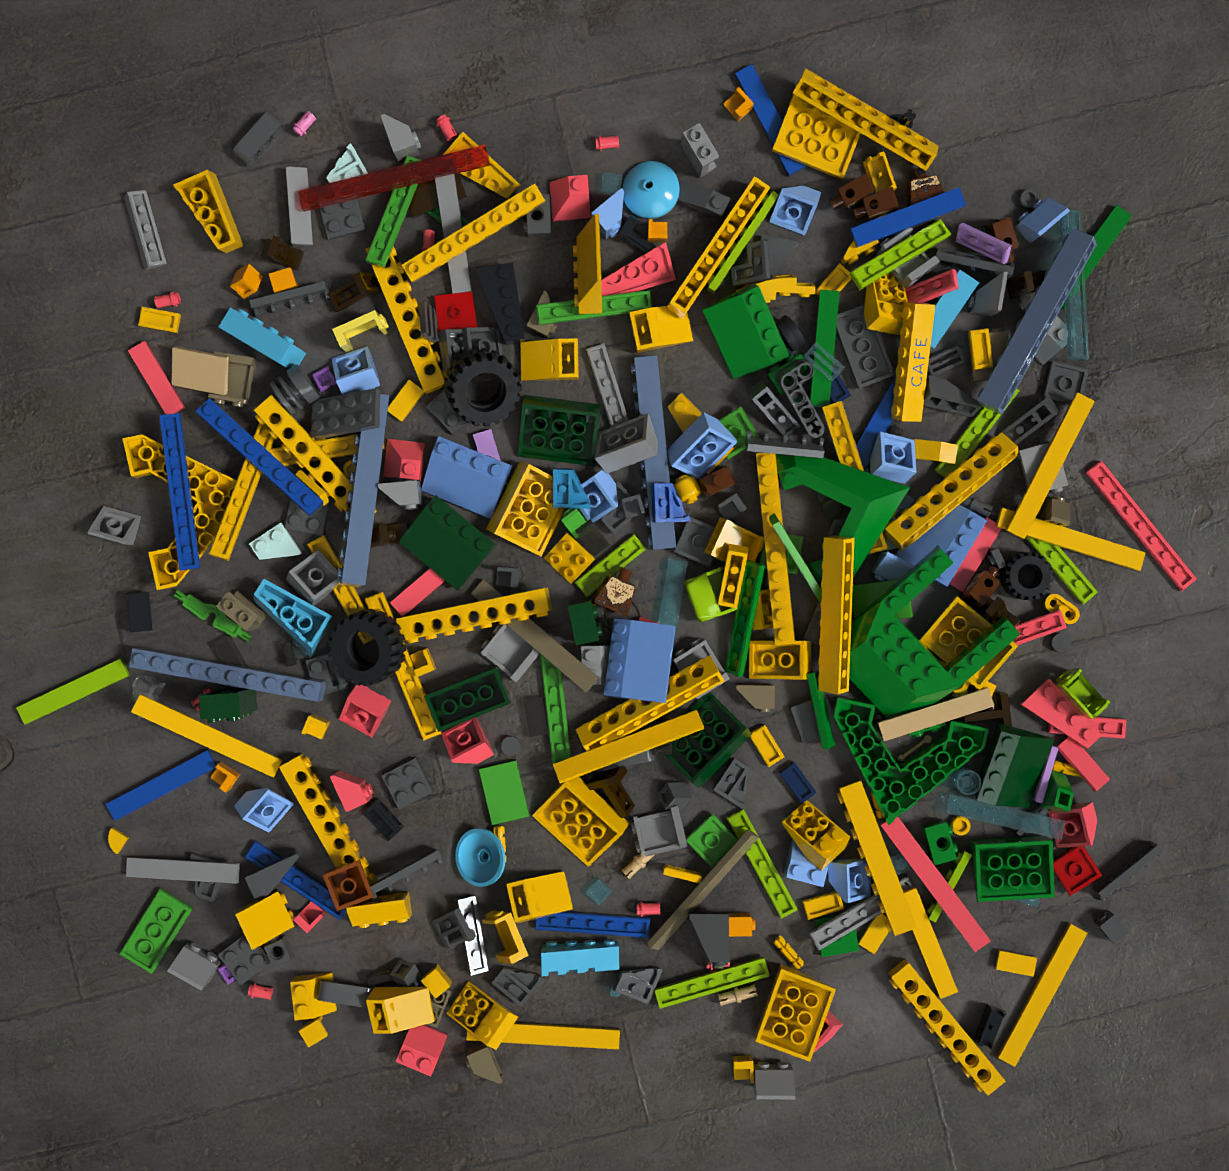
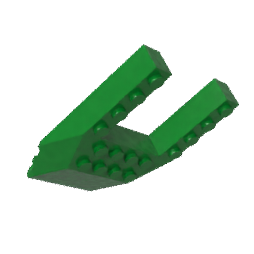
(895, 665)

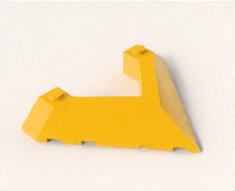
(208, 488)

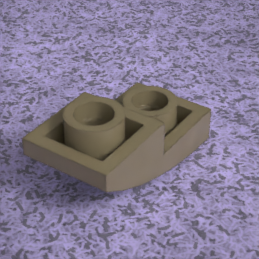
(438, 1006)

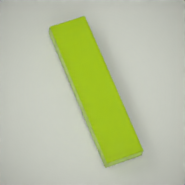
(611, 564)

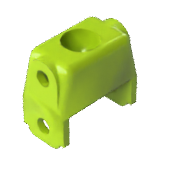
(704, 595)
(1081, 693)

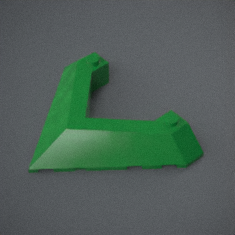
(868, 495)
(903, 784)

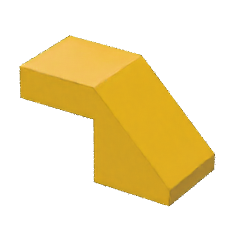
(935, 451)

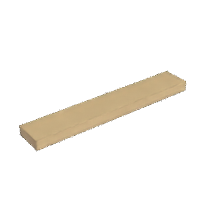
(935, 714)

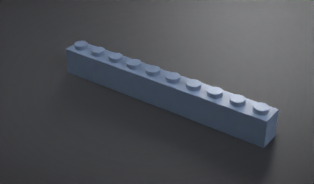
(1036, 321)
(656, 468)
(362, 502)
(227, 674)

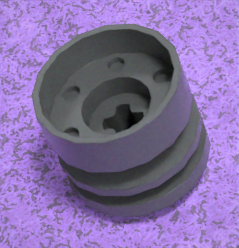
(295, 389)

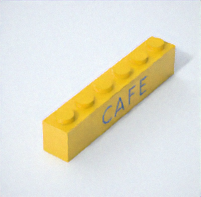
(913, 361)

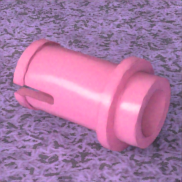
(304, 123)

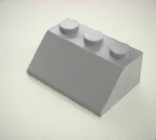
(626, 444)

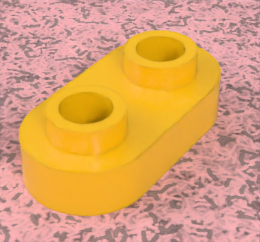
(1063, 605)

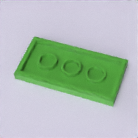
(156, 930)

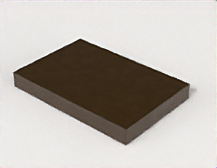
(426, 197)

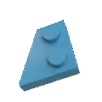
(568, 490)

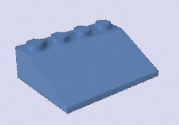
(465, 477)
(953, 534)
(639, 660)

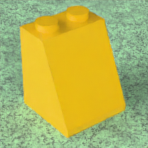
(265, 919)

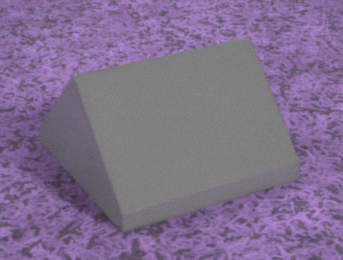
(115, 526)

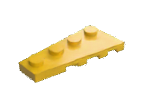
(491, 176)
(685, 414)

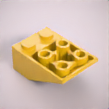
(885, 305)
(659, 328)
(549, 360)
(815, 834)
(539, 897)
(399, 1008)
(482, 1015)

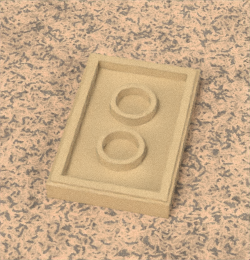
(200, 370)

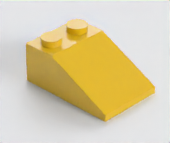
(783, 662)

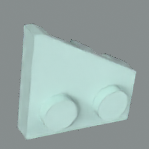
(347, 166)
(275, 544)

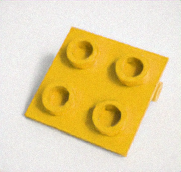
(569, 558)

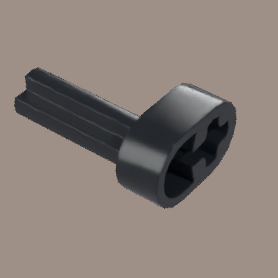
(905, 119)
(628, 234)

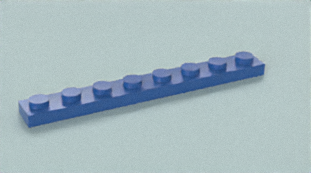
(259, 457)
(180, 491)

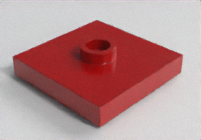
(455, 311)
(1075, 869)

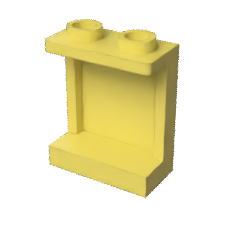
(359, 326)

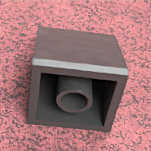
(712, 937)

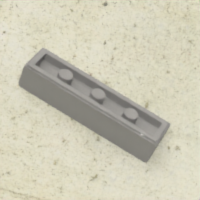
(299, 220)
(145, 229)

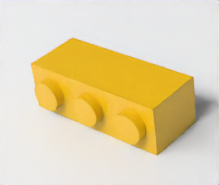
(733, 575)

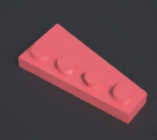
(642, 273)

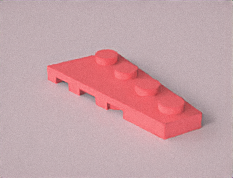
(1057, 710)

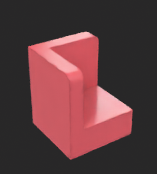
(309, 916)

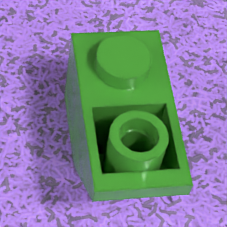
(573, 521)

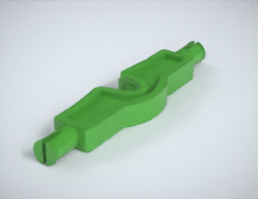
(221, 620)

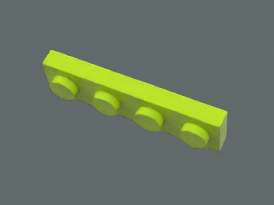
(952, 878)

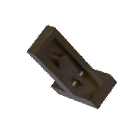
(279, 252)
(1024, 283)
(354, 291)
(388, 534)
(995, 609)
(1001, 712)
(611, 783)

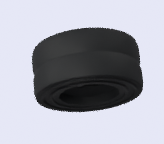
(790, 333)

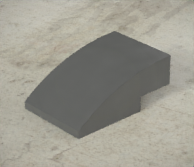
(457, 341)

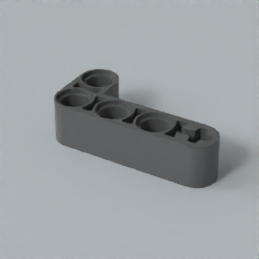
(802, 401)

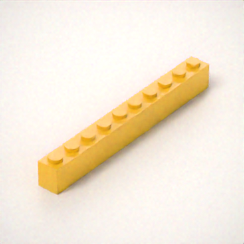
(775, 551)

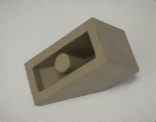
(544, 330)
(1056, 511)
(758, 695)
(484, 1063)

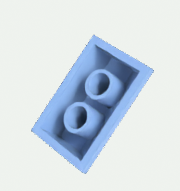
(701, 446)

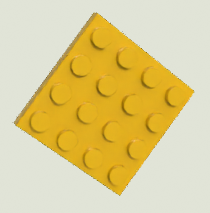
(815, 138)

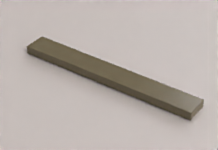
(542, 641)
(702, 890)

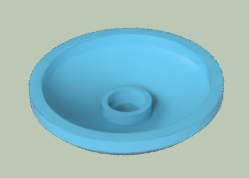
(659, 198)
(473, 860)

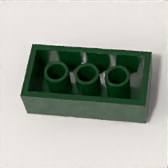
(584, 622)
(468, 699)
(227, 704)

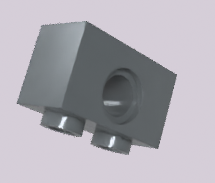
(540, 227)

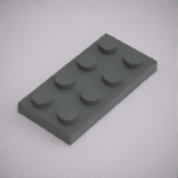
(863, 348)
(346, 414)

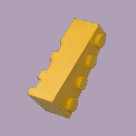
(211, 209)

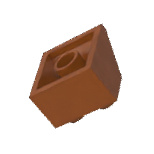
(348, 884)

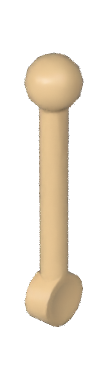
(927, 739)

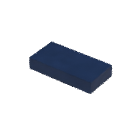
(797, 782)

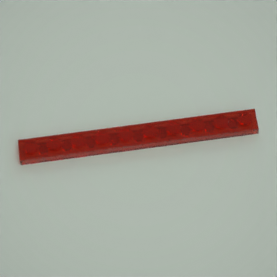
(394, 178)

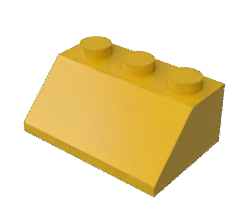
(381, 910)

